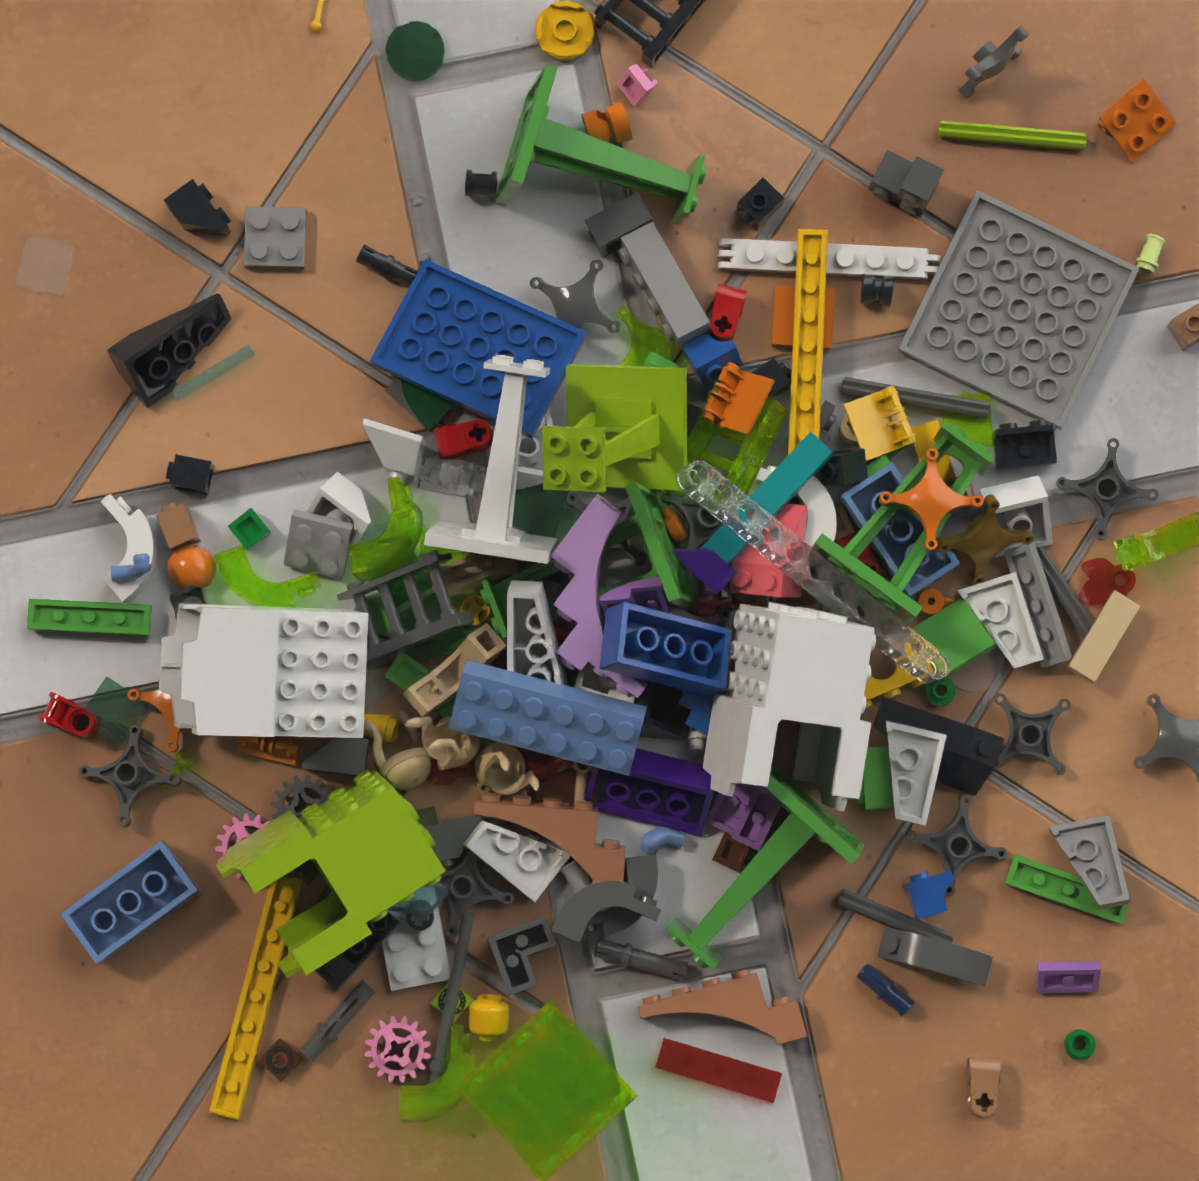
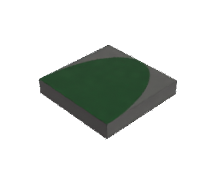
(419, 403)

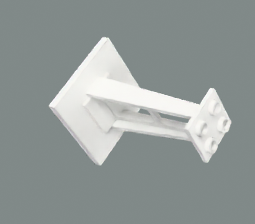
(494, 530)

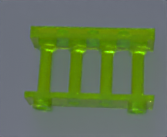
(753, 450)

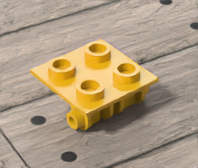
(879, 423)

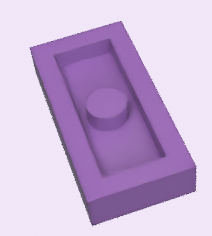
(1067, 977)

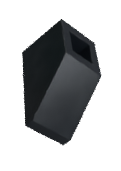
(195, 212)

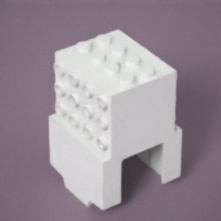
(794, 669)
(266, 671)

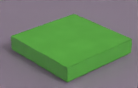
(956, 635)

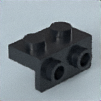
(1024, 445)

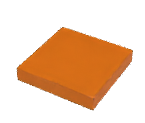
(784, 317)

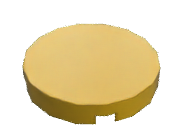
(564, 30)

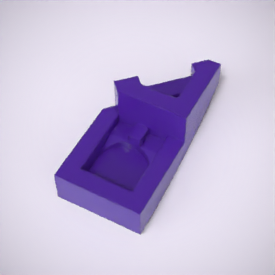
(707, 567)

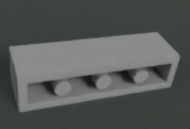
(664, 285)

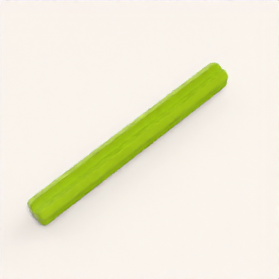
(1012, 135)

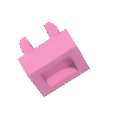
(636, 84)

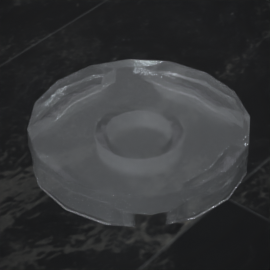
(980, 673)

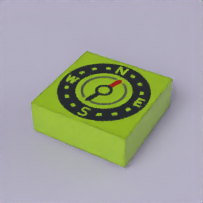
(462, 1003)

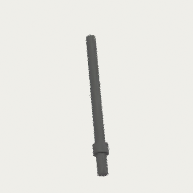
(439, 1063)

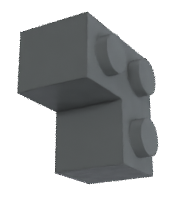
(906, 182)
(512, 952)

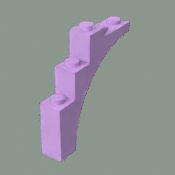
(582, 554)

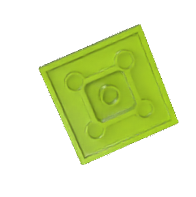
(619, 429)

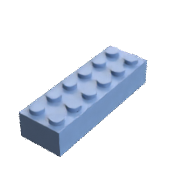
(547, 717)

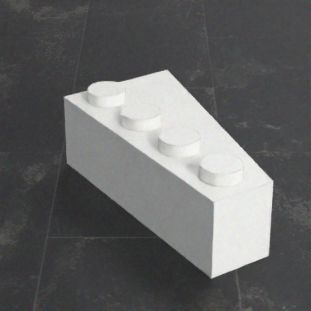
(531, 633)

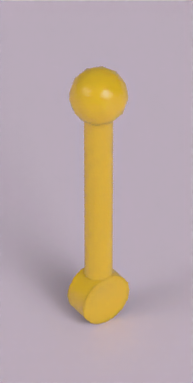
(316, 24)

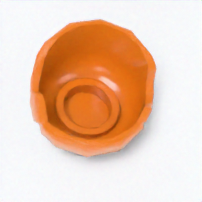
(191, 566)

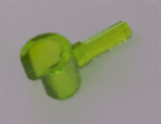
(178, 767)

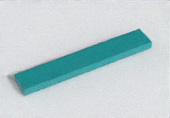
(775, 492)

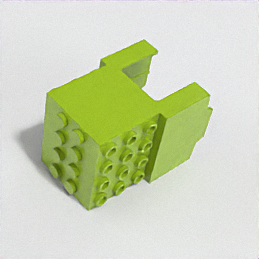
(364, 849)

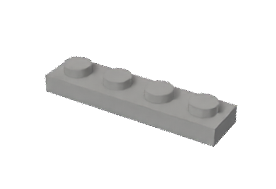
(1040, 603)

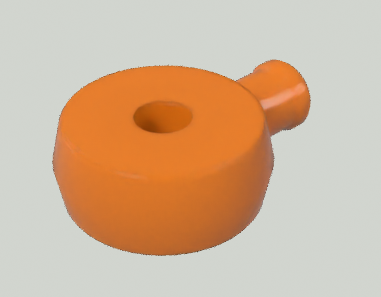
(674, 525)
(938, 599)

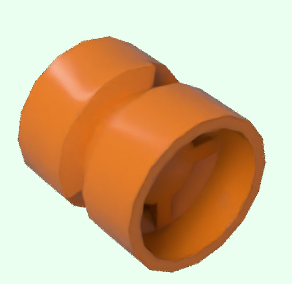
(608, 125)

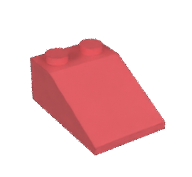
(760, 576)

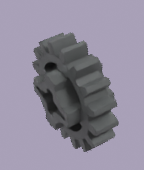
(298, 789)

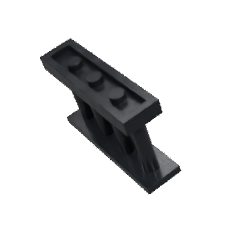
(670, 23)

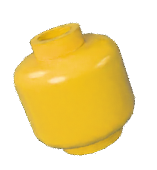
(489, 1017)

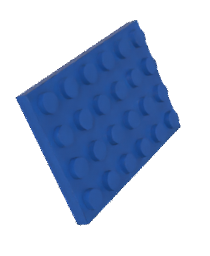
(456, 325)

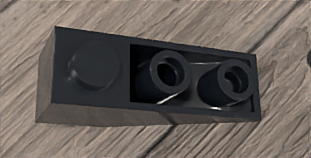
(346, 964)

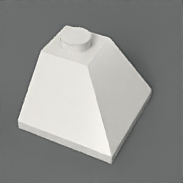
(397, 449)
(343, 502)

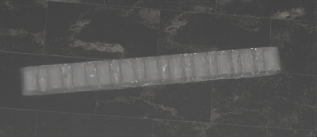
(799, 570)

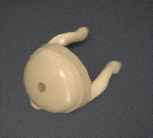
(444, 744)
(405, 768)
(502, 769)

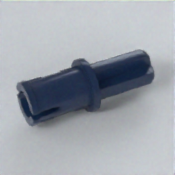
(885, 989)

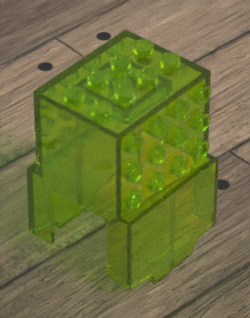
(547, 1090)

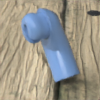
(132, 572)
(660, 836)

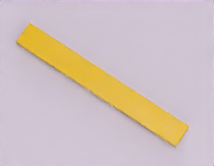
(808, 335)
(255, 999)

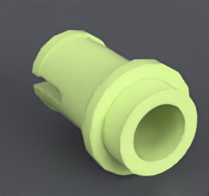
(1150, 253)

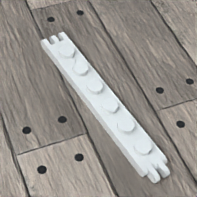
(841, 259)

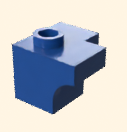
(708, 357)
(700, 708)
(927, 893)

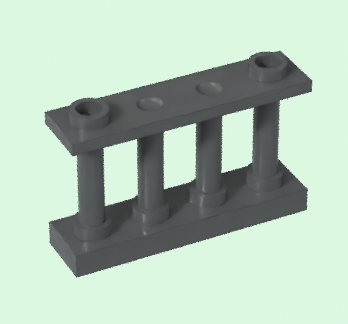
(425, 627)

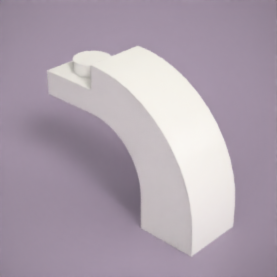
(820, 507)
(139, 541)

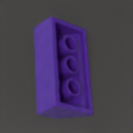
(656, 792)

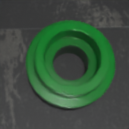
(941, 700)
(1089, 1046)

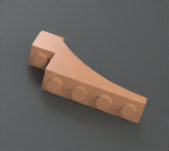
(564, 824)
(734, 999)

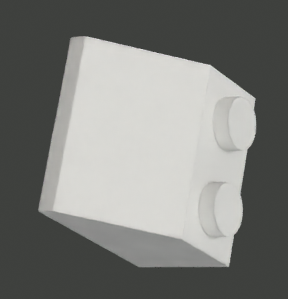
(1022, 506)

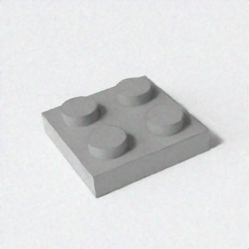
(275, 237)
(318, 544)

